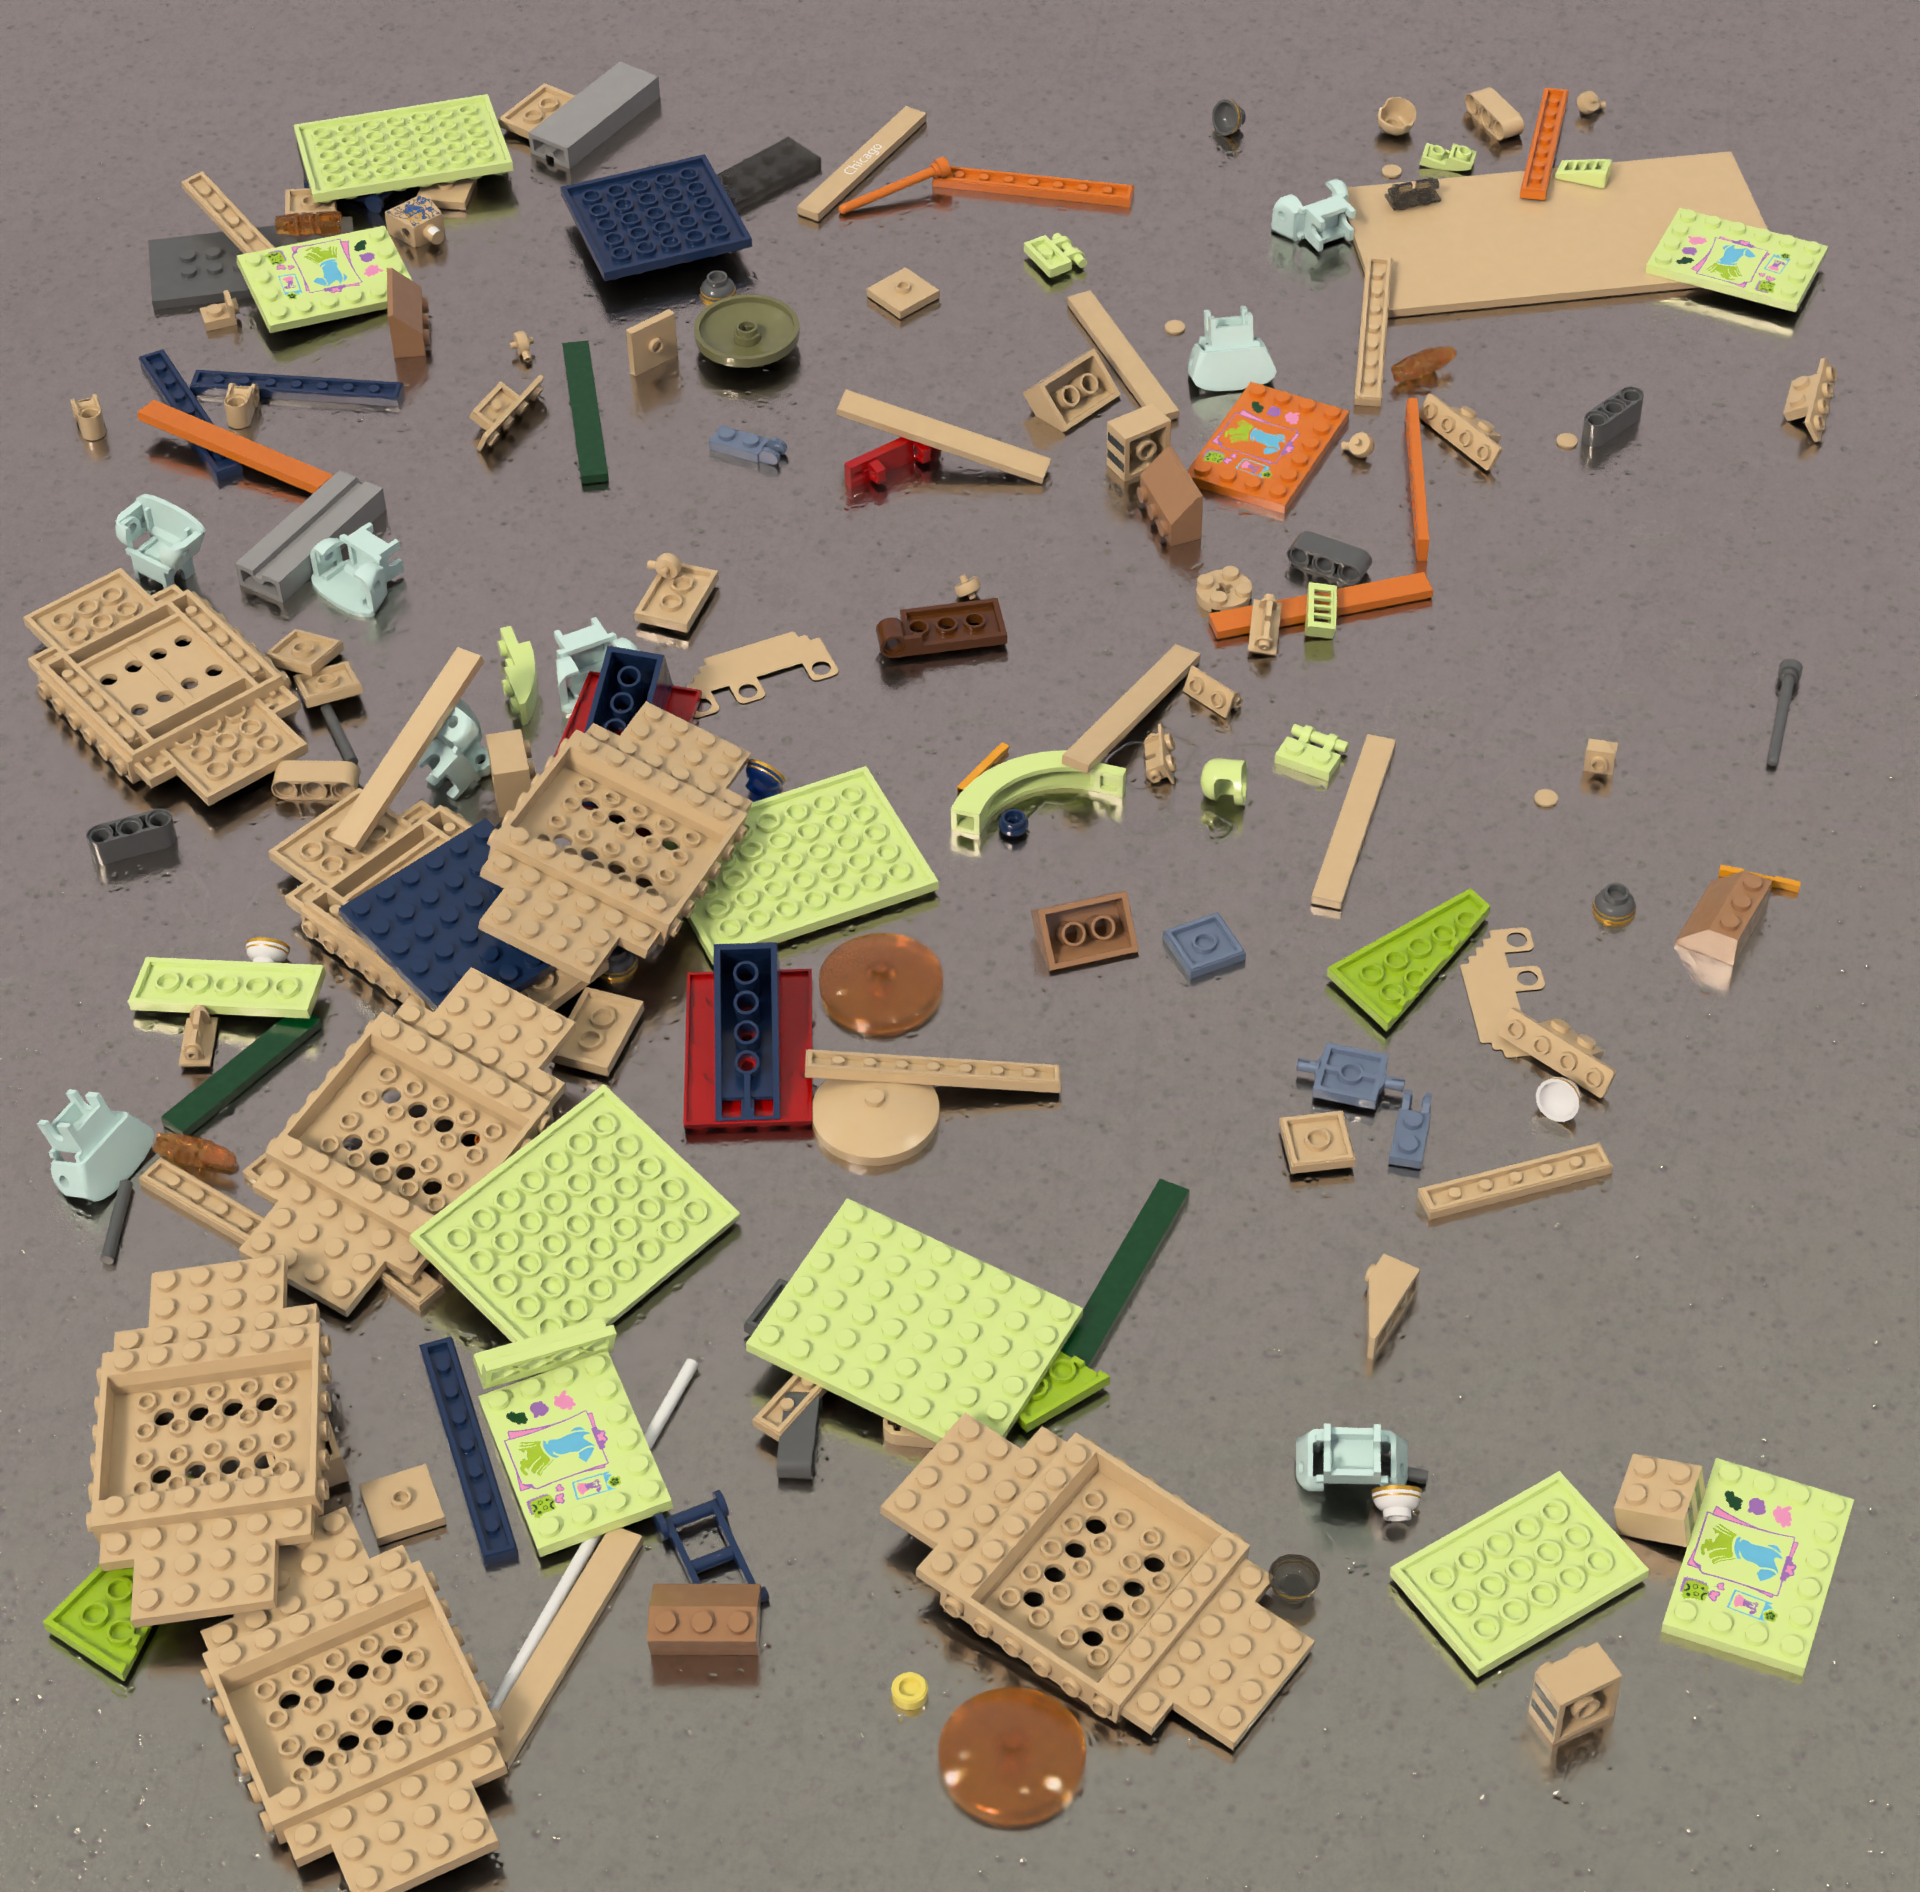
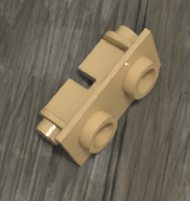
(1265, 625)
(1211, 692)
(1159, 756)
(198, 1038)

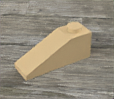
(1388, 1294)

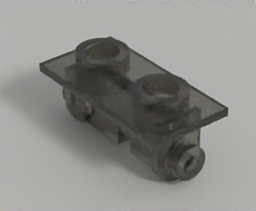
(1403, 196)

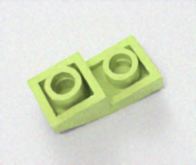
(1457, 159)

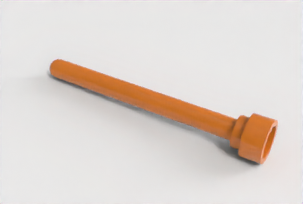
(939, 168)

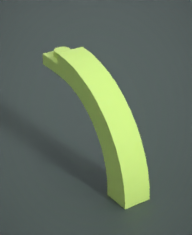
(1023, 777)

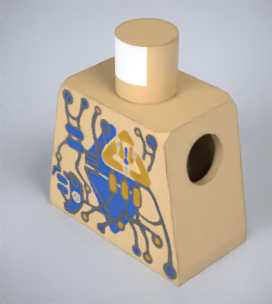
(416, 222)

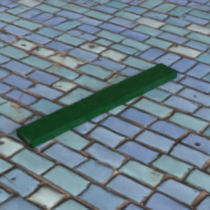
(585, 412)
(1126, 1271)

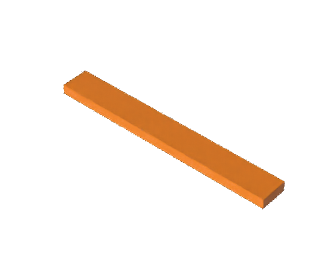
(1544, 144)
(1037, 186)
(233, 446)
(1417, 482)
(1349, 600)

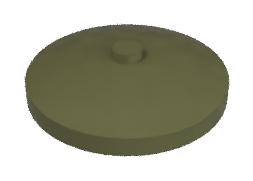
(746, 330)

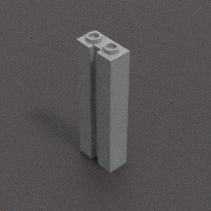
(594, 115)
(282, 558)

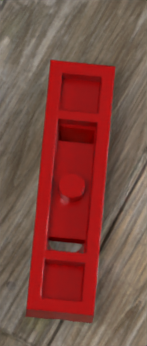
(884, 459)

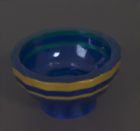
(762, 778)

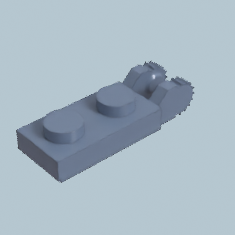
(747, 445)
(1411, 1132)

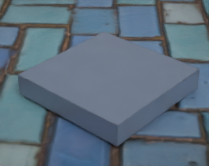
(1204, 945)

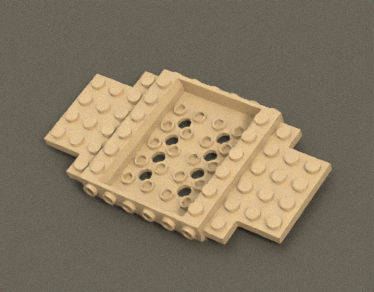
(208, 735)
(657, 778)
(338, 875)
(466, 1063)
(209, 1343)
(1182, 1646)
(398, 1800)

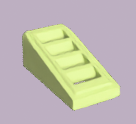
(1585, 172)
(1317, 628)

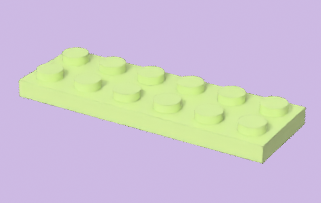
(227, 987)

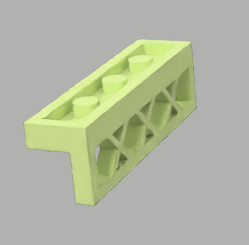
(543, 1352)

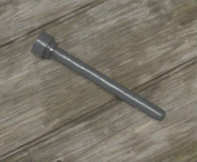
(1789, 674)

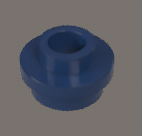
(1013, 822)

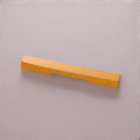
(991, 759)
(1778, 882)

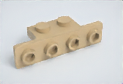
(1811, 398)
(500, 407)
(1463, 430)
(1560, 1049)

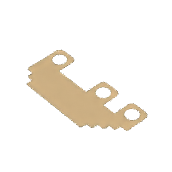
(757, 659)
(1494, 986)

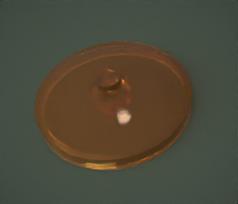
(881, 982)
(1012, 1755)

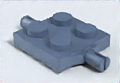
(1350, 1075)

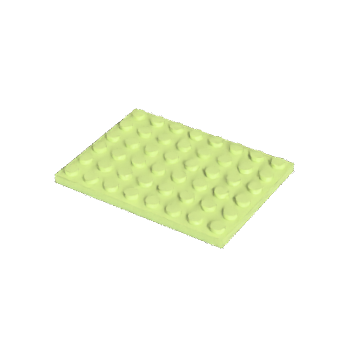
(402, 148)
(811, 864)
(575, 1223)
(913, 1327)

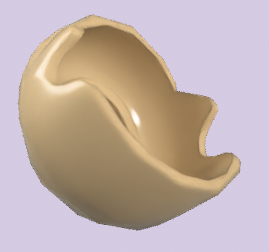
(1396, 116)

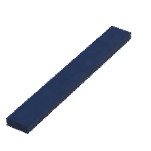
(301, 387)
(179, 396)
(468, 1451)

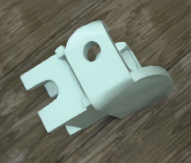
(1317, 221)
(1232, 354)
(173, 540)
(357, 583)
(578, 655)
(457, 752)
(105, 1142)
(1351, 1457)

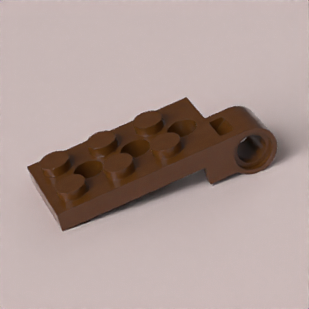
(899, 640)

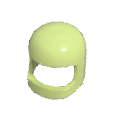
(1225, 777)

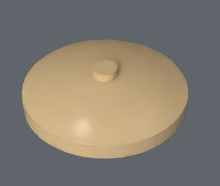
(874, 1120)

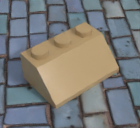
(1072, 391)

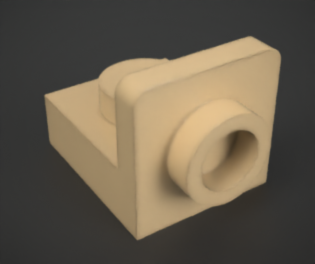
(220, 315)
(1600, 756)

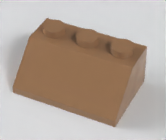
(407, 316)
(1172, 498)
(1726, 916)
(1085, 930)
(704, 1619)

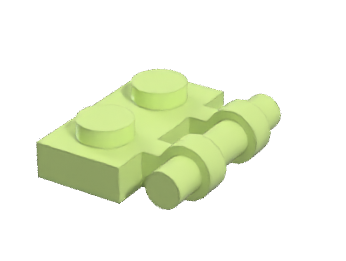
(1054, 255)
(1309, 758)

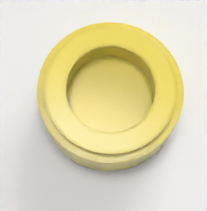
(909, 1691)

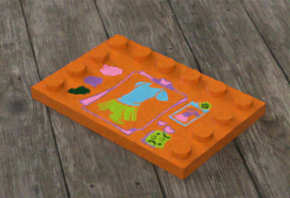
(1267, 447)

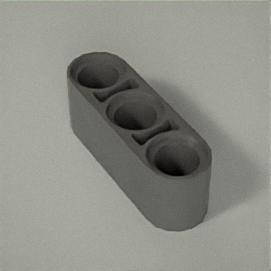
(1612, 416)
(1329, 557)
(131, 836)
(797, 1442)

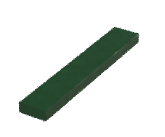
(239, 1074)

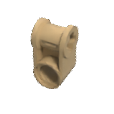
(241, 404)
(89, 417)

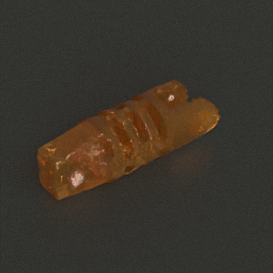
(309, 223)
(1422, 363)
(194, 1151)

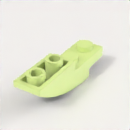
(520, 674)

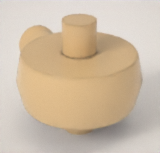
(1589, 102)
(522, 345)
(1360, 445)
(666, 565)
(967, 586)

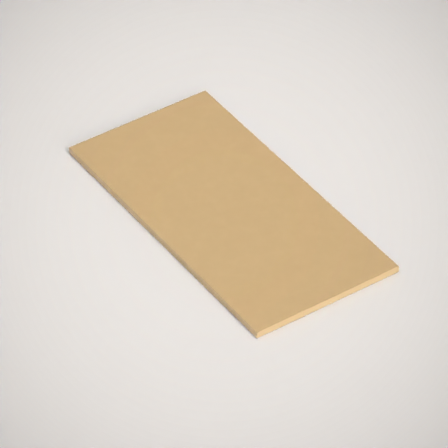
(1508, 250)

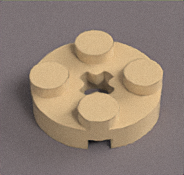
(1211, 587)

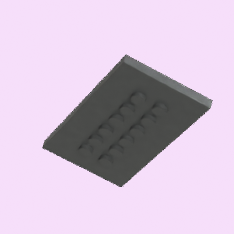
(205, 265)

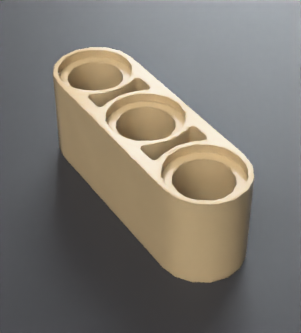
(1494, 113)
(315, 780)

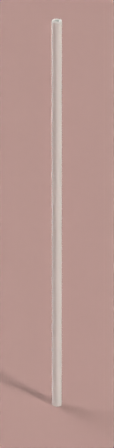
(586, 1548)

